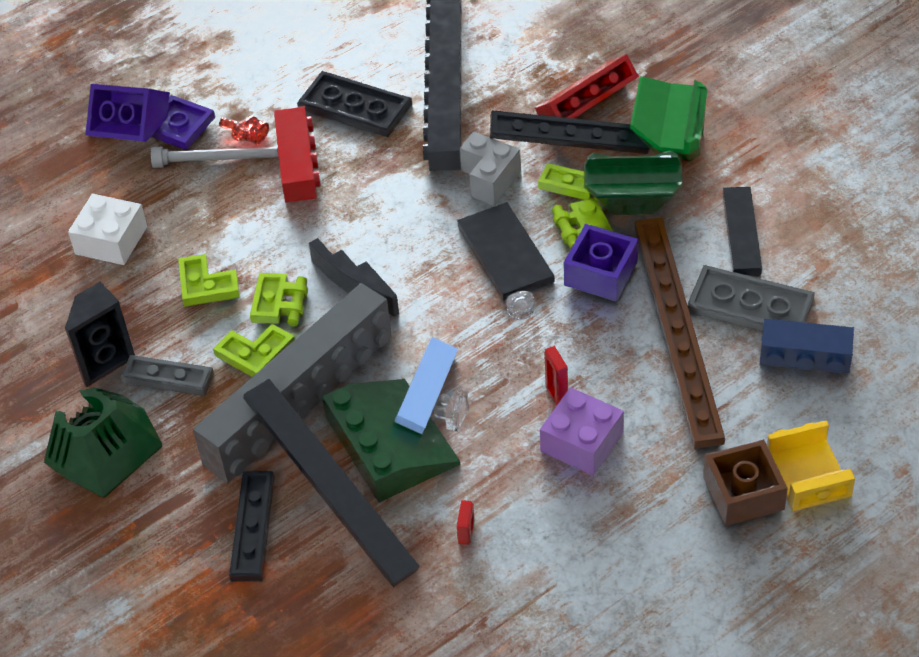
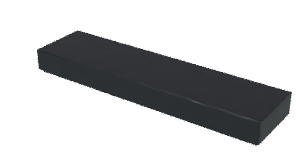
(742, 230)
(252, 526)

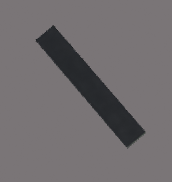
(565, 132)

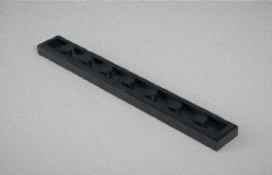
(331, 483)

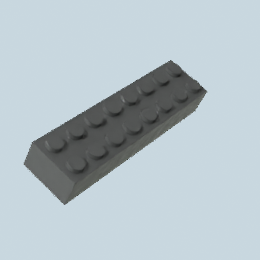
(302, 373)

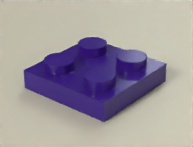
(183, 122)

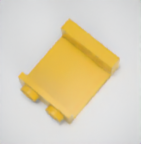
(809, 466)

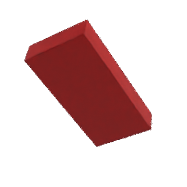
(555, 374)

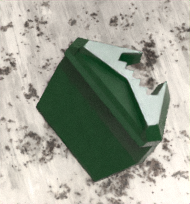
(633, 182)
(102, 442)

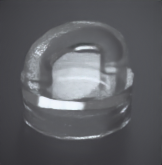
(520, 305)

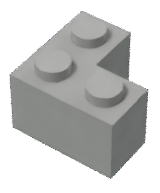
(490, 166)

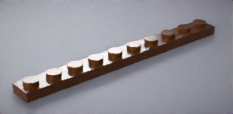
(679, 334)

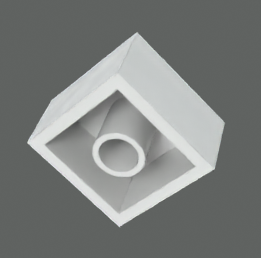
(107, 229)

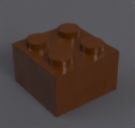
(744, 482)

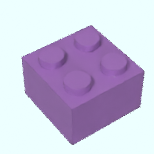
(581, 431)

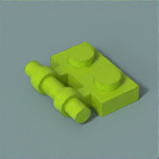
(581, 213)
(270, 295)

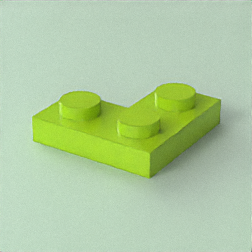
(202, 287)
(249, 355)

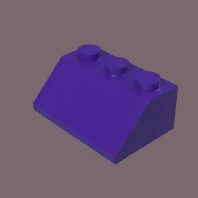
(125, 112)

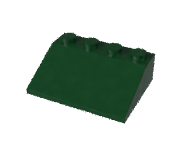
(382, 450)

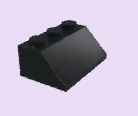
(98, 333)

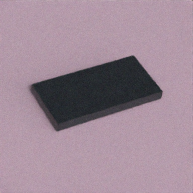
(355, 103)
(505, 250)

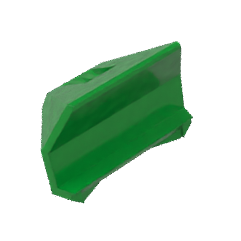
(670, 116)

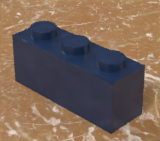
(807, 346)

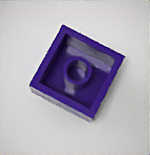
(600, 262)

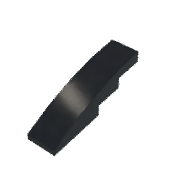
(347, 275)

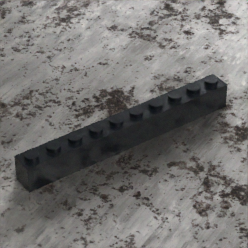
(444, 85)

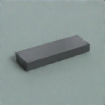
(167, 375)

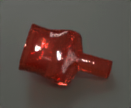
(247, 129)

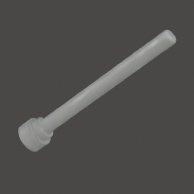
(162, 156)

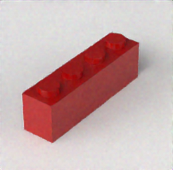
(590, 89)
(295, 154)

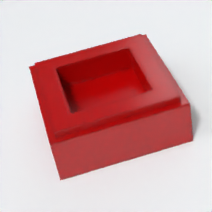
(465, 522)

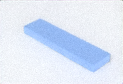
(426, 385)

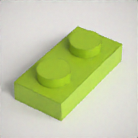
(563, 181)

